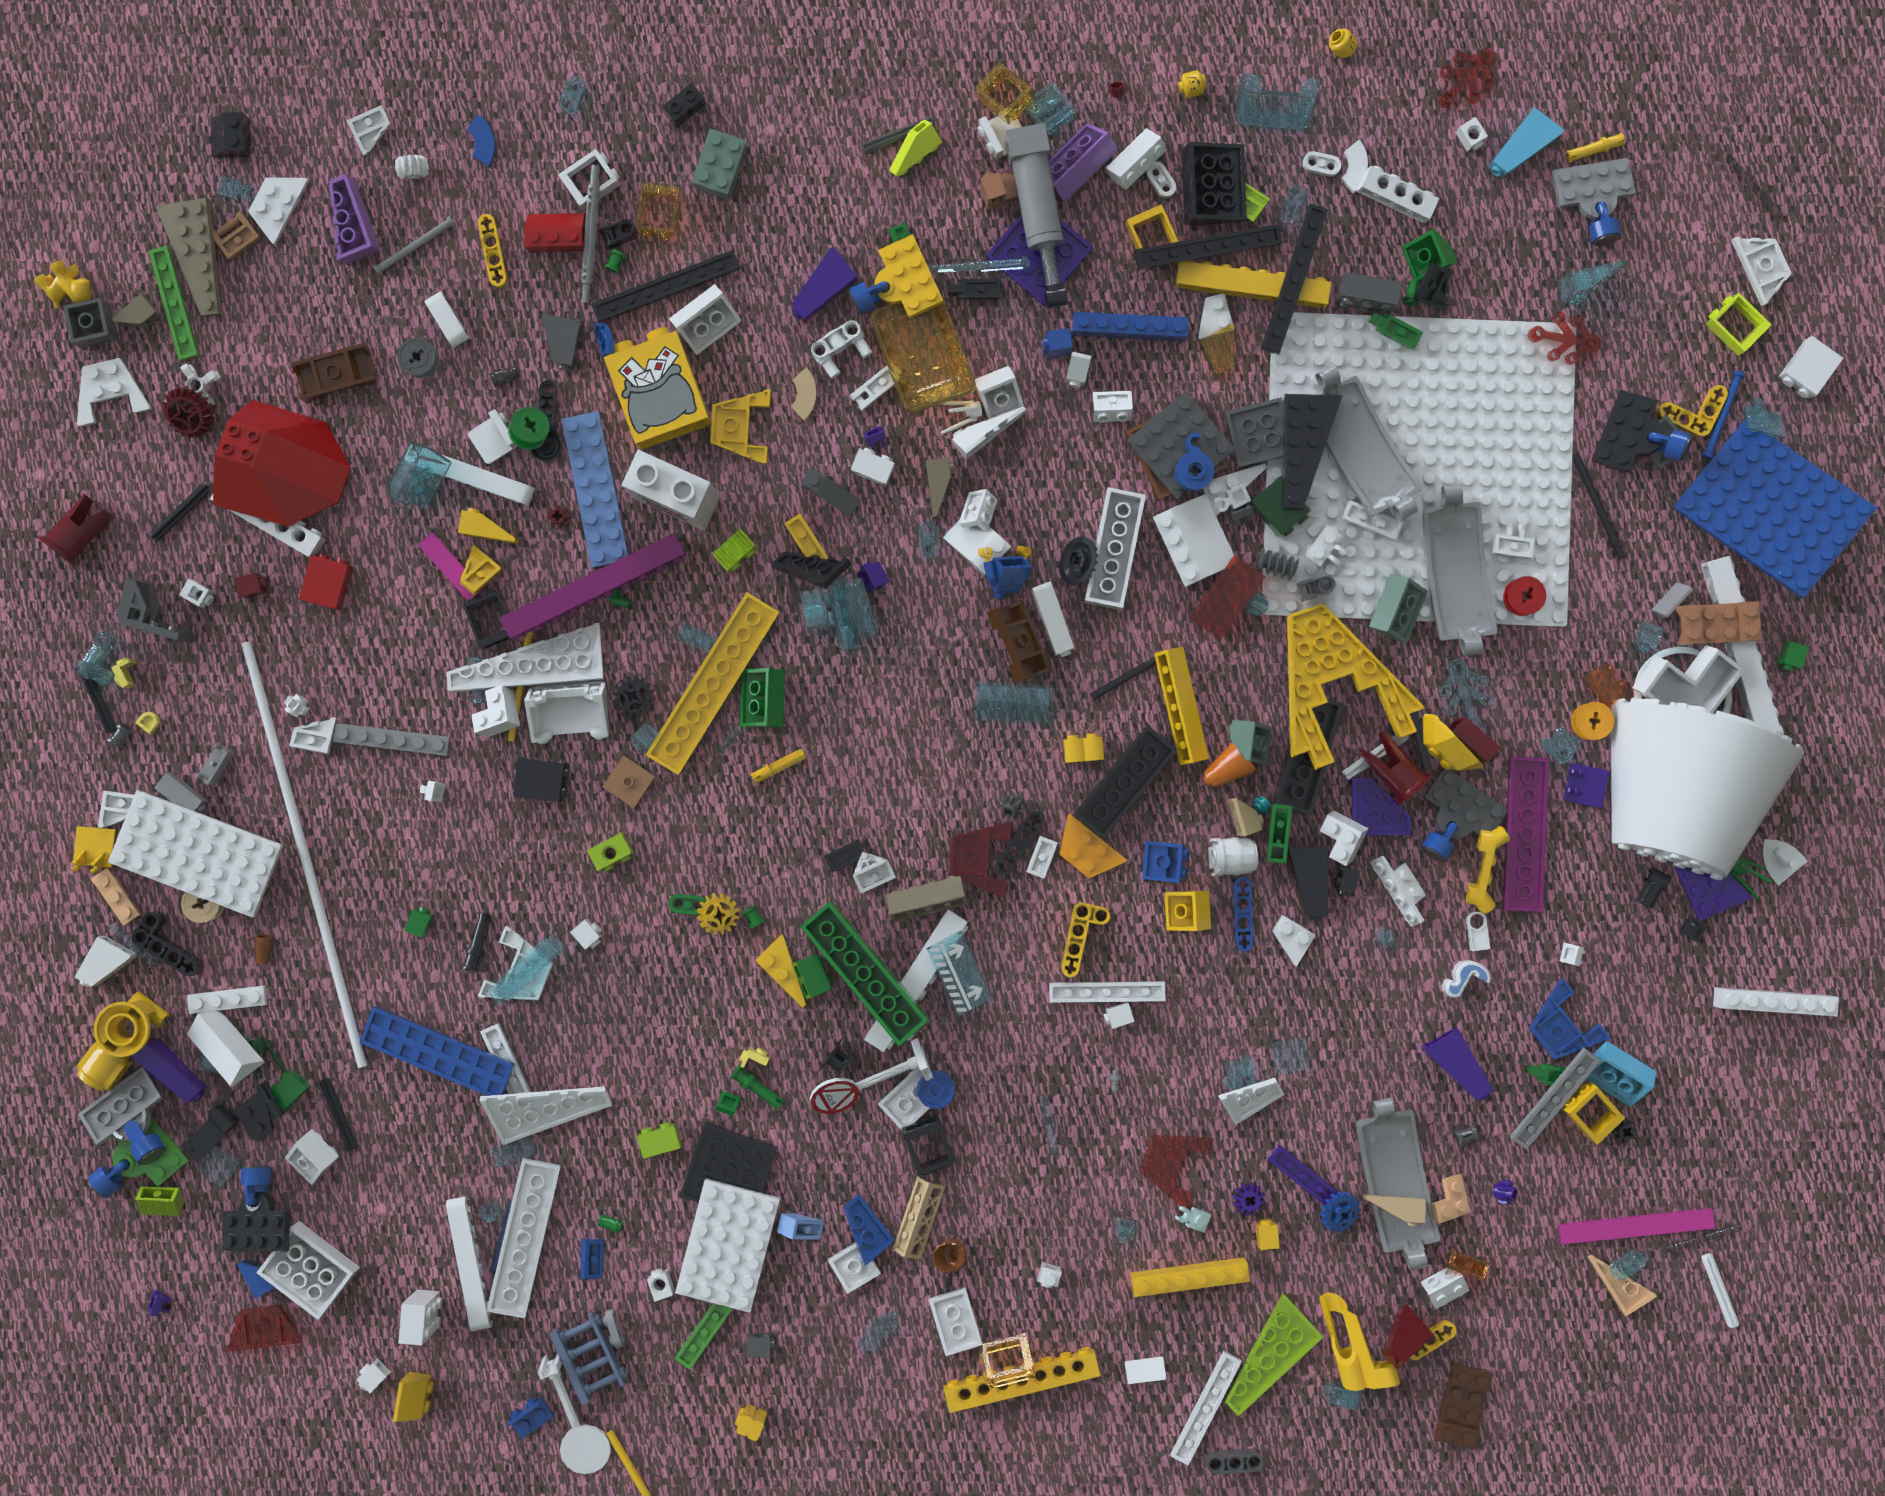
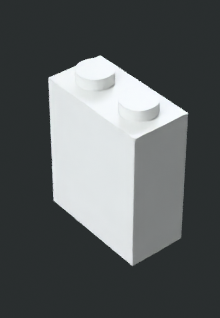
(1810, 367)

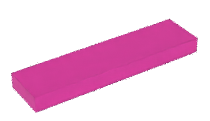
(446, 562)

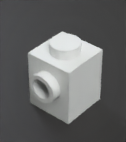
(587, 934)
(372, 1375)

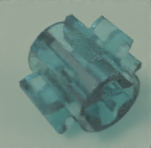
(1257, 604)

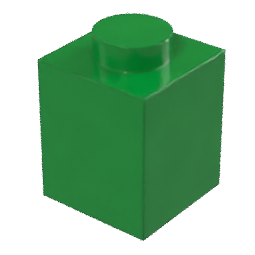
(1792, 656)
(419, 922)

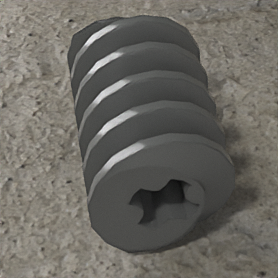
(1277, 564)

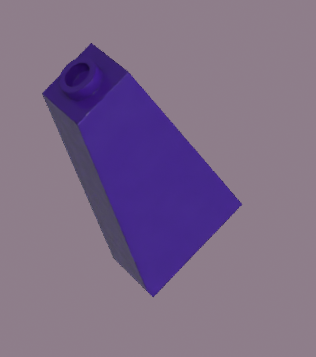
(824, 285)
(1459, 1063)
(170, 1070)

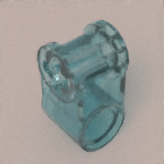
(1343, 1397)

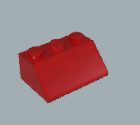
(555, 232)

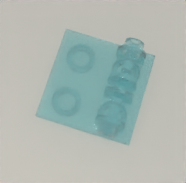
(1762, 420)

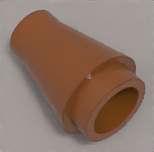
(263, 946)

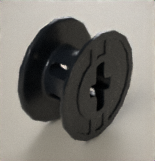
(838, 1059)

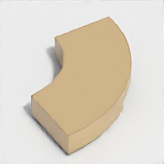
(806, 394)

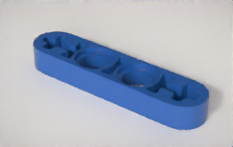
(1246, 913)

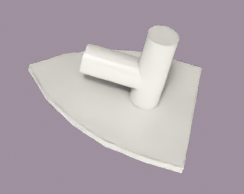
(1781, 859)

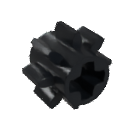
(1630, 1131)

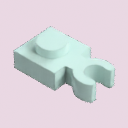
(1194, 1219)

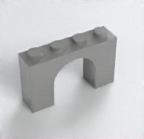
(181, 793)

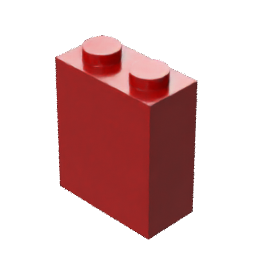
(326, 581)

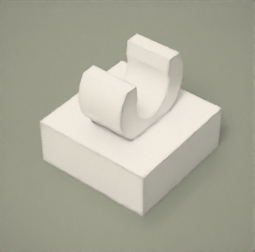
(434, 791)
(1572, 954)

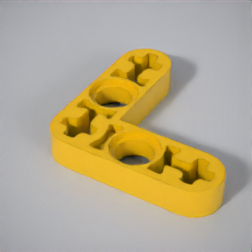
(1701, 417)

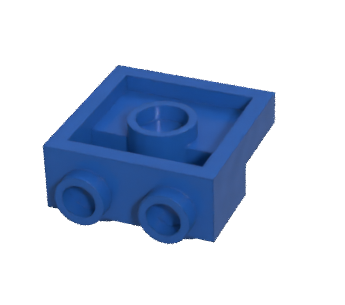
(1165, 862)

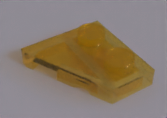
(1220, 348)

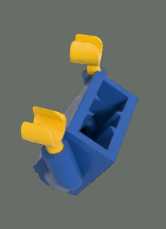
(1006, 573)

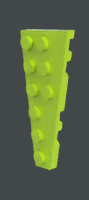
(1279, 1346)

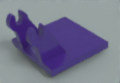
(1586, 785)

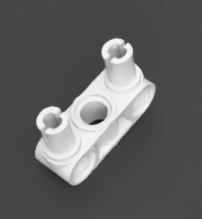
(837, 341)

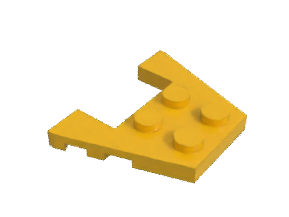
(731, 425)

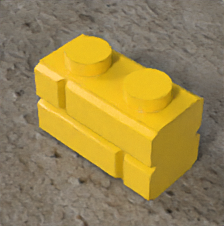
(750, 1422)

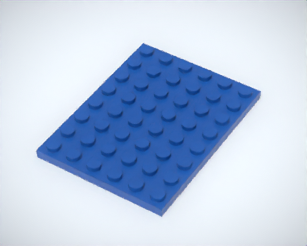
(1774, 509)

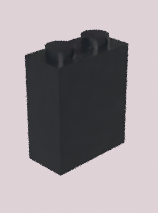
(540, 780)

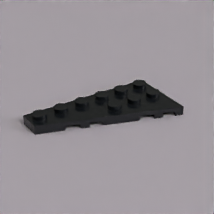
(1305, 434)

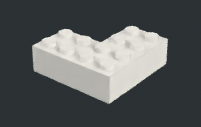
(1702, 684)

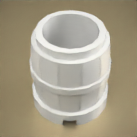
(1232, 856)

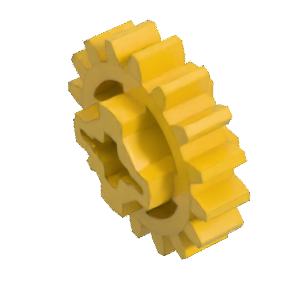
(725, 913)

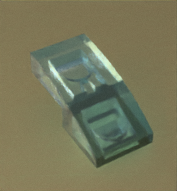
(513, 1151)

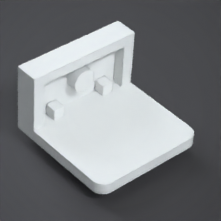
(994, 134)
(492, 437)

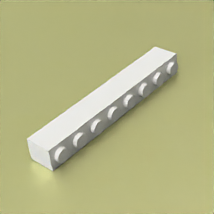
(920, 973)

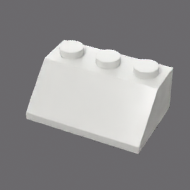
(705, 319)

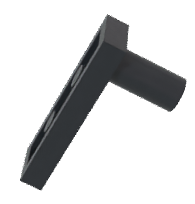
(1422, 749)

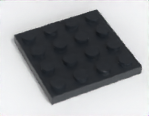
(728, 1159)

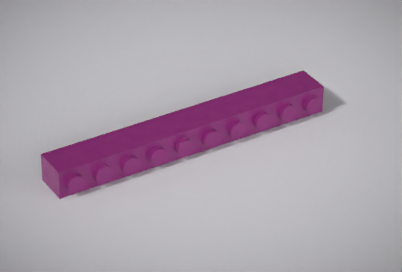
(593, 587)

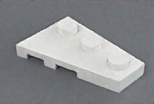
(1250, 1099)

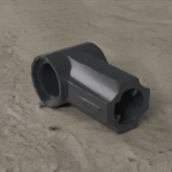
(1654, 884)

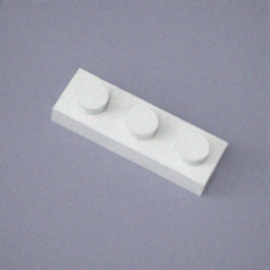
(1379, 524)

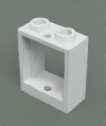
(605, 188)

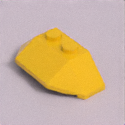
(1446, 746)

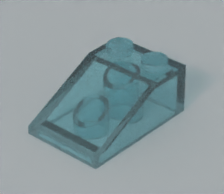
(1578, 284)

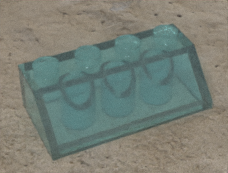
(1013, 702)

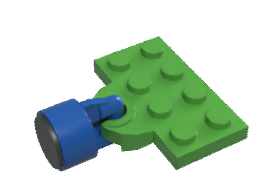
(108, 1181)

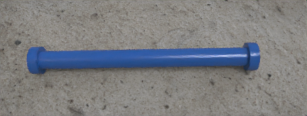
(1738, 376)

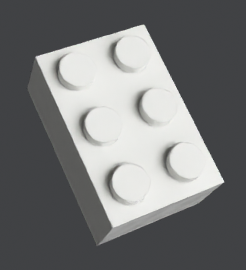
(420, 1317)

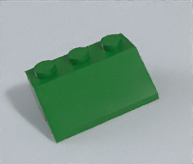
(762, 698)

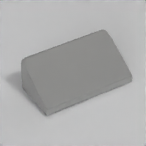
(1671, 600)

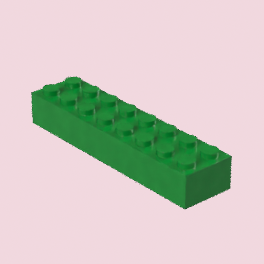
(866, 973)

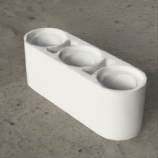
(446, 319)

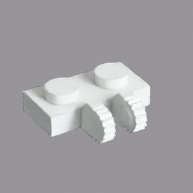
(1323, 545)
(1513, 545)

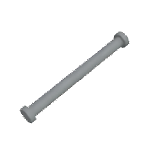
(414, 245)

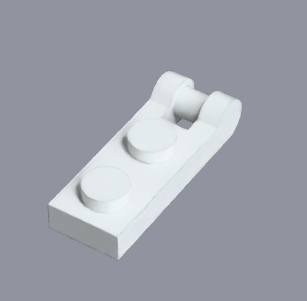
(874, 387)

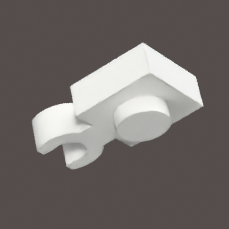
(1235, 497)

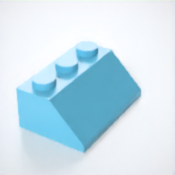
(1621, 1074)

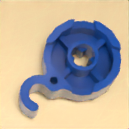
(1195, 459)

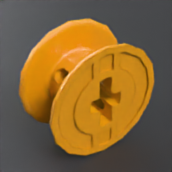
(1603, 721)

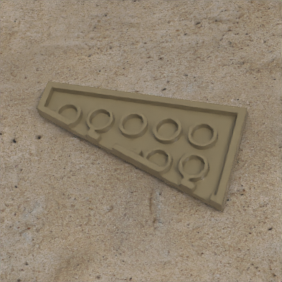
(191, 237)

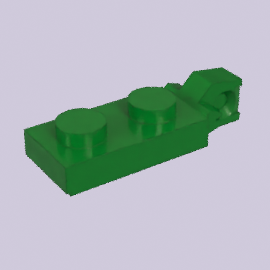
(1396, 330)
(1546, 1072)

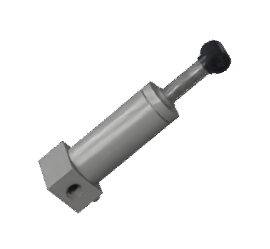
(1028, 155)

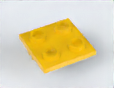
(93, 848)

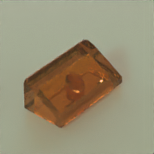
(1467, 1265)

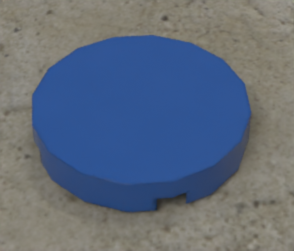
(937, 1091)

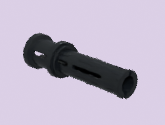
(475, 951)

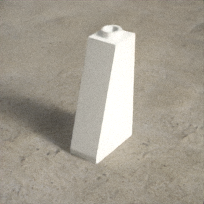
(1052, 619)

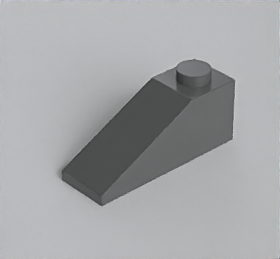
(829, 491)

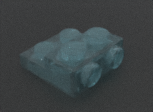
(1050, 108)

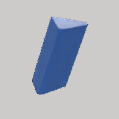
(591, 1258)

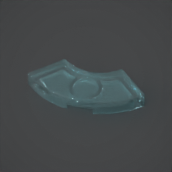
(877, 1330)

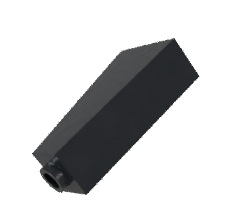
(1311, 878)

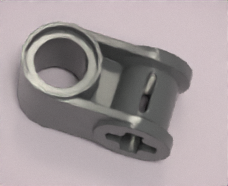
(1312, 588)

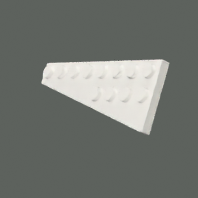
(550, 661)

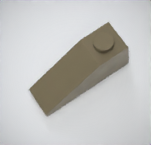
(939, 477)

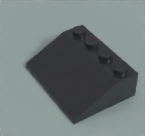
(1213, 183)

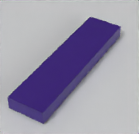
(1301, 1174)

